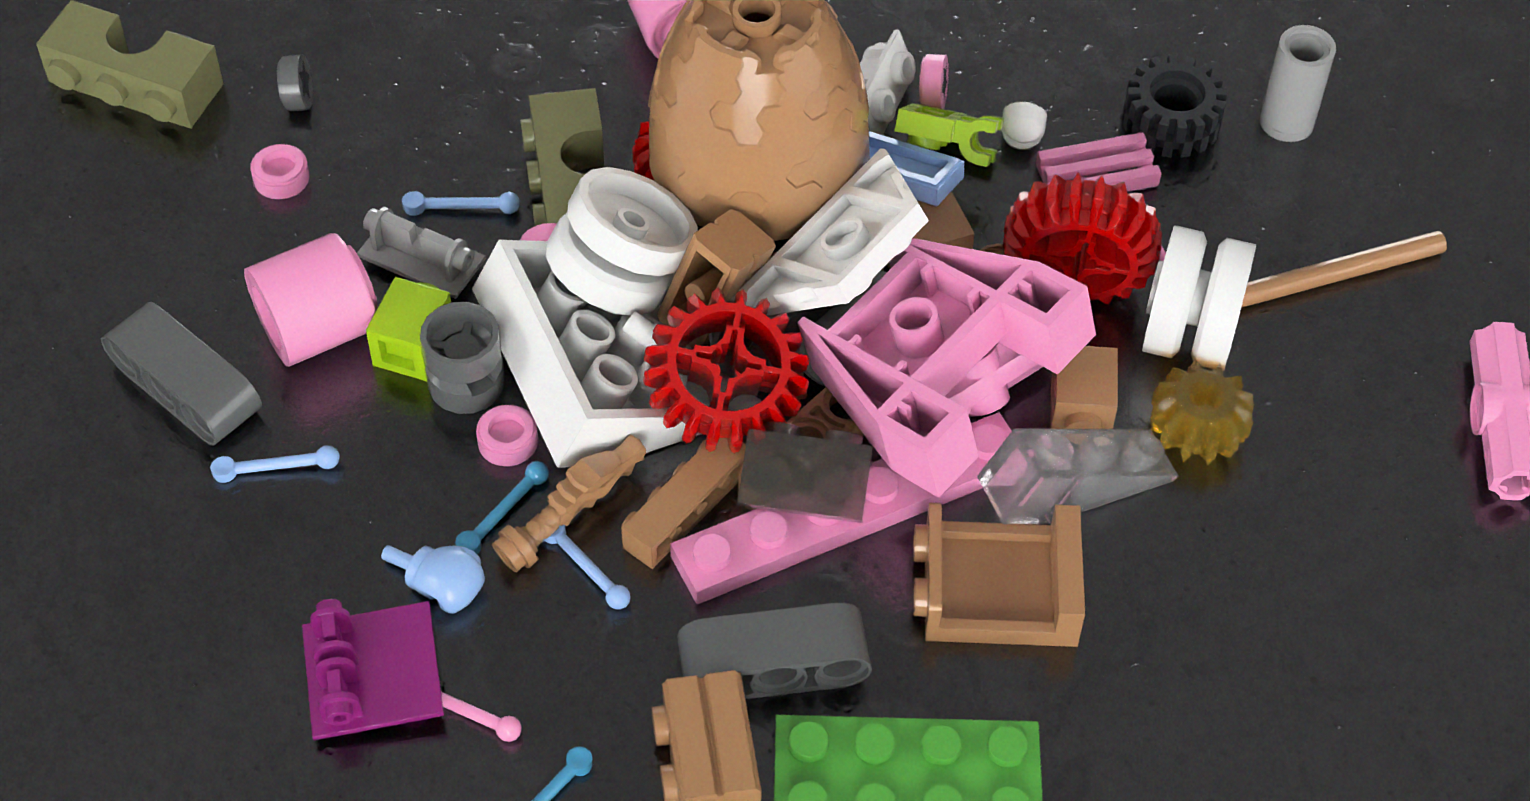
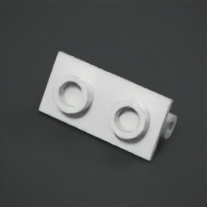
(886, 75)

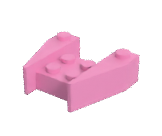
(924, 332)

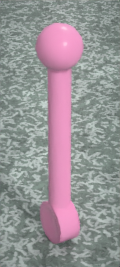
(506, 728)

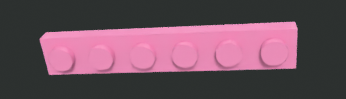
(771, 541)

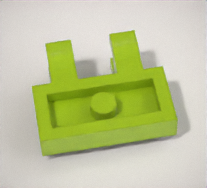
(936, 127)

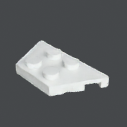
(842, 242)

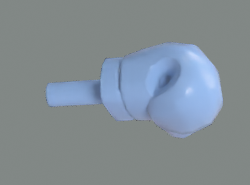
(444, 574)

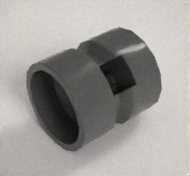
(462, 357)

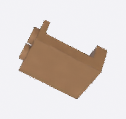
(1001, 580)

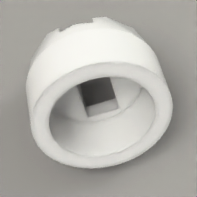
(1023, 125)

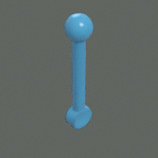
(535, 474)
(577, 764)

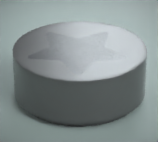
(294, 82)

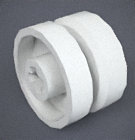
(620, 241)
(1197, 297)

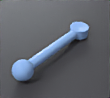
(415, 203)
(225, 469)
(616, 595)

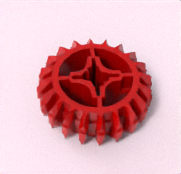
(1087, 234)
(702, 368)

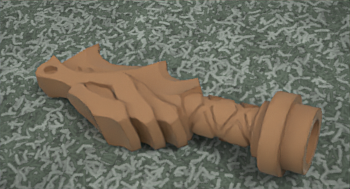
(585, 483)

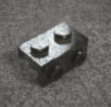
(806, 473)

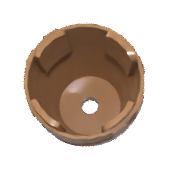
(757, 111)

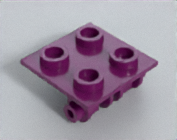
(370, 668)

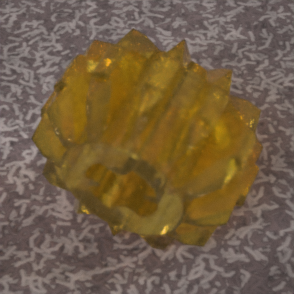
(1202, 412)

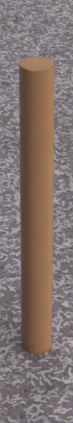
(1344, 268)

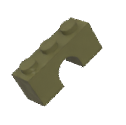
(90, 55)
(566, 139)

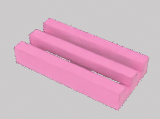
(1101, 157)

